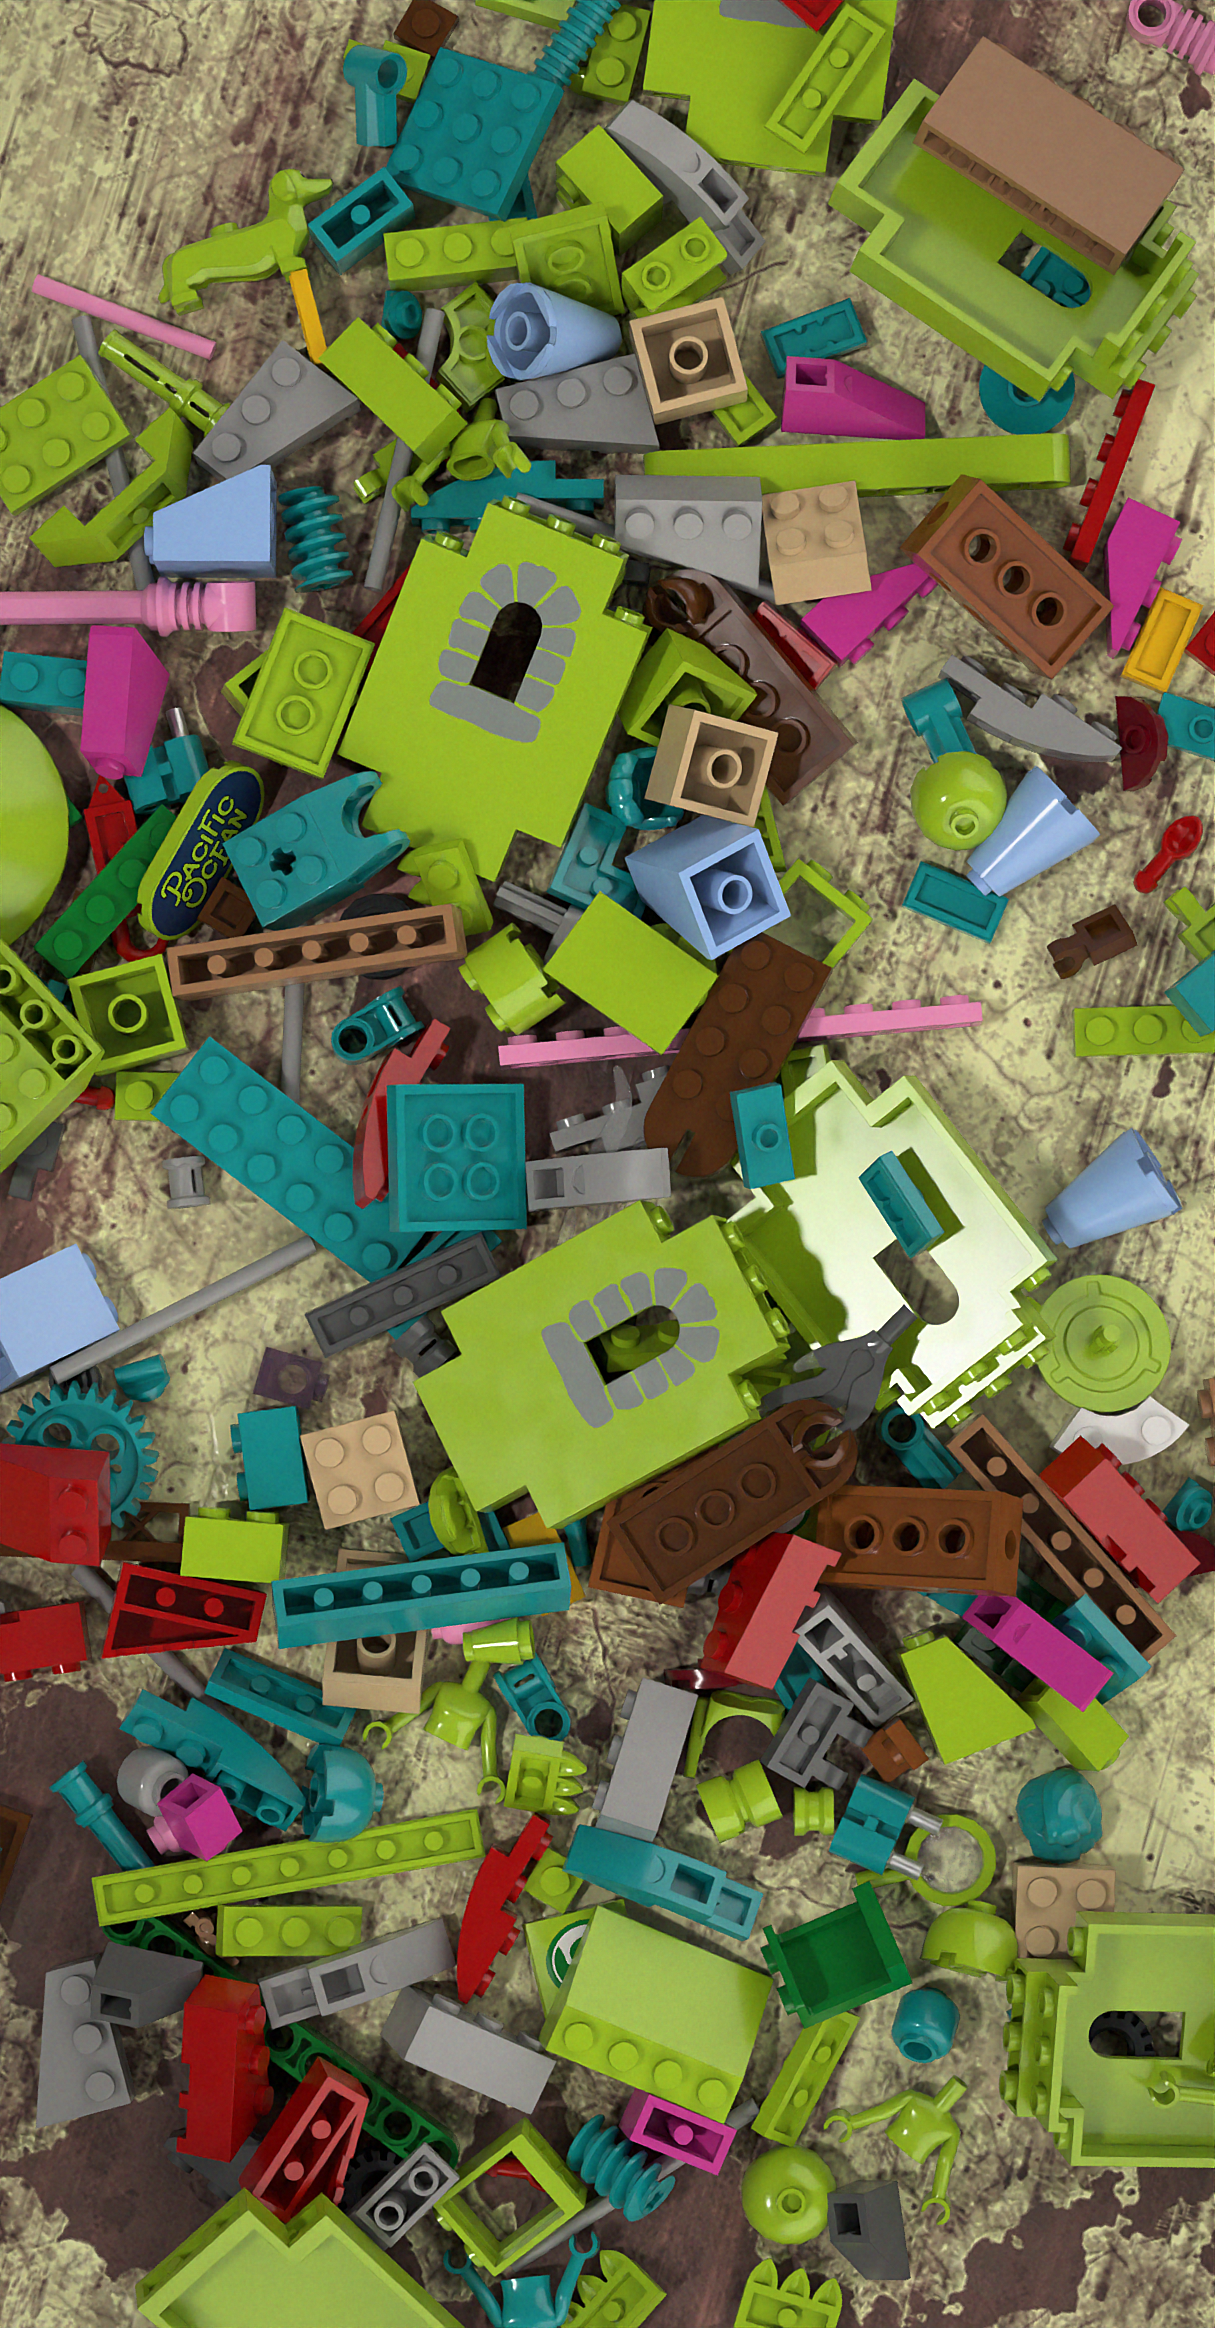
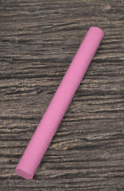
(124, 317)

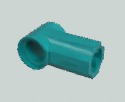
(376, 80)
(937, 718)
(920, 1451)

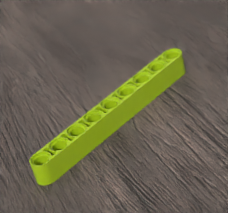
(884, 466)

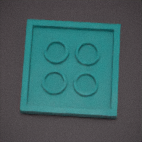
(473, 133)
(456, 1157)

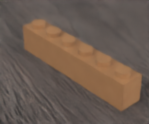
(317, 952)
(1058, 1536)

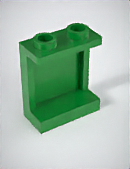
(836, 1960)

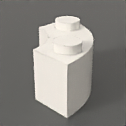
(1128, 1435)

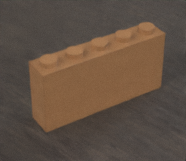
(1048, 154)

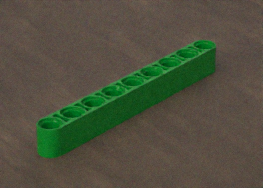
(306, 2042)

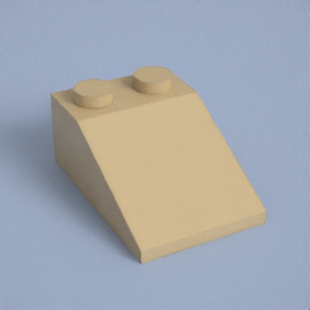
(375, 1670)

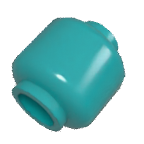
(925, 2025)

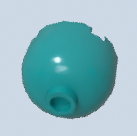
(339, 1794)

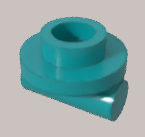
(401, 314)
(143, 1379)
(1189, 1507)

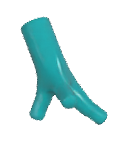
(578, 1542)

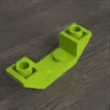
(123, 521)

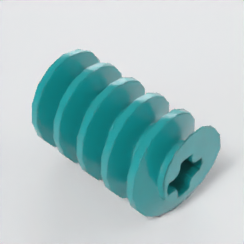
(313, 538)
(617, 2172)

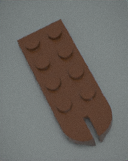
(785, 702)
(733, 1046)
(735, 1496)

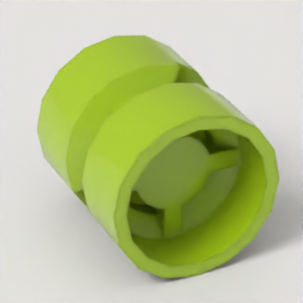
(739, 1801)

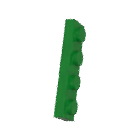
(104, 900)

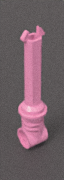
(1178, 32)
(160, 606)

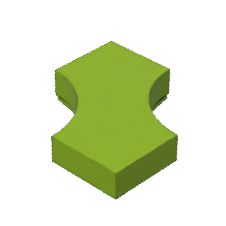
(469, 369)

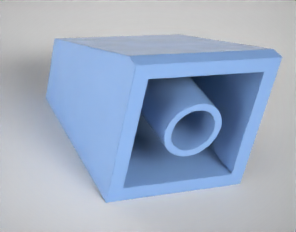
(219, 530)
(710, 883)
(50, 1315)

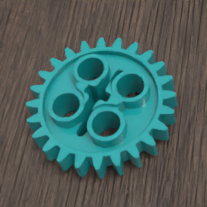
(86, 1418)

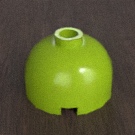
(958, 800)
(972, 1942)
(787, 2194)

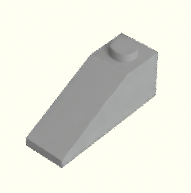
(851, 1658)

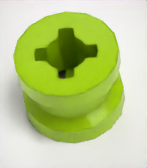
(813, 1811)

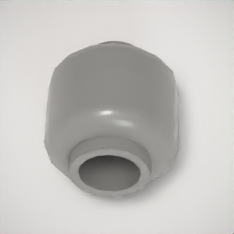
(148, 1777)

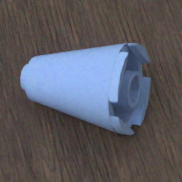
(547, 333)
(1034, 834)
(1112, 1195)

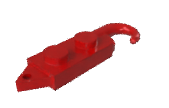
(109, 826)

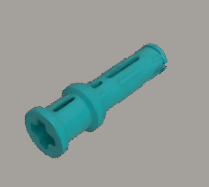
(95, 1811)

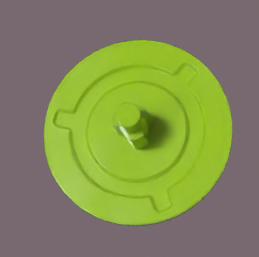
(1106, 1345)

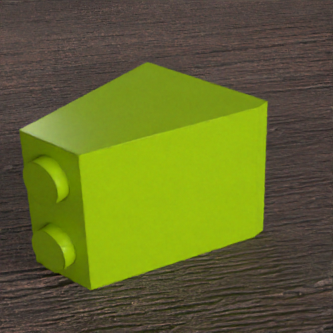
(956, 1698)

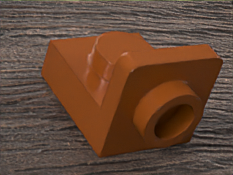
(894, 1750)

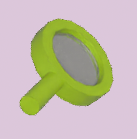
(955, 1862)

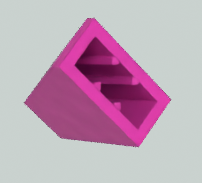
(120, 701)

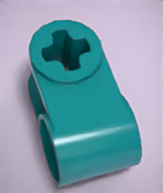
(378, 1027)
(533, 1695)

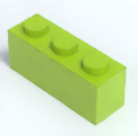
(451, 256)
(395, 388)

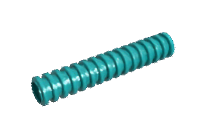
(573, 40)

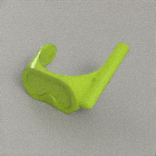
(722, 1705)

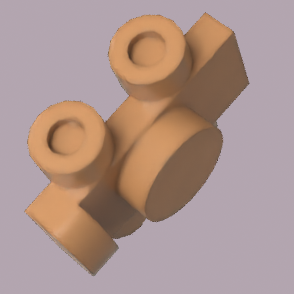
(206, 1929)

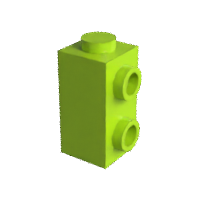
(1084, 1738)

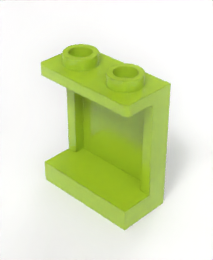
(675, 272)

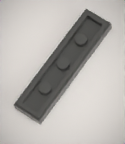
(402, 1294)

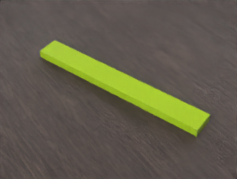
(287, 1868)

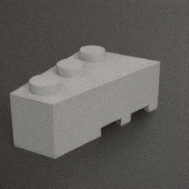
(582, 409)
(275, 415)
(693, 522)
(644, 1760)
(468, 2048)
(80, 2056)

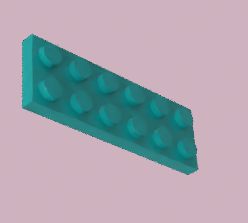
(281, 1158)

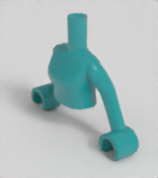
(527, 2299)

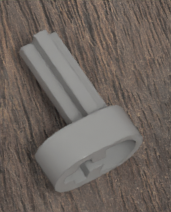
(538, 913)

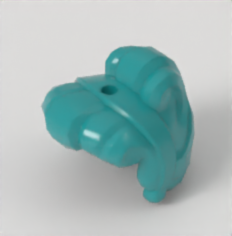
(627, 792)
(1060, 1815)

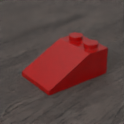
(55, 1503)

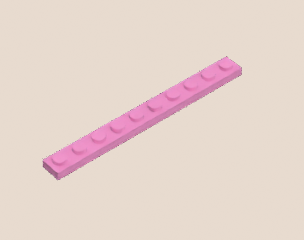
(855, 1022)

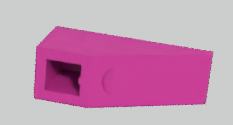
(842, 401)
(1130, 562)
(848, 621)
(1039, 1647)

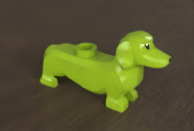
(246, 252)

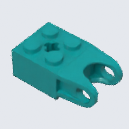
(328, 851)

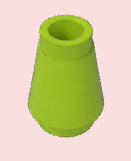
(501, 1642)

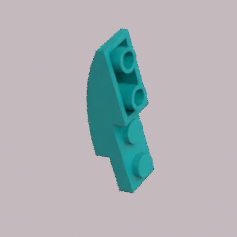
(465, 501)
(220, 1750)
(663, 1879)

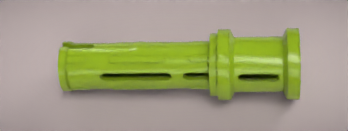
(188, 395)

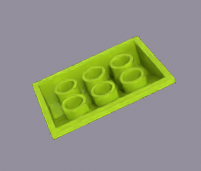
(657, 2014)

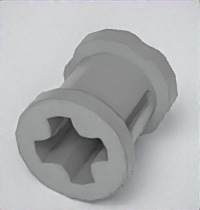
(186, 1182)

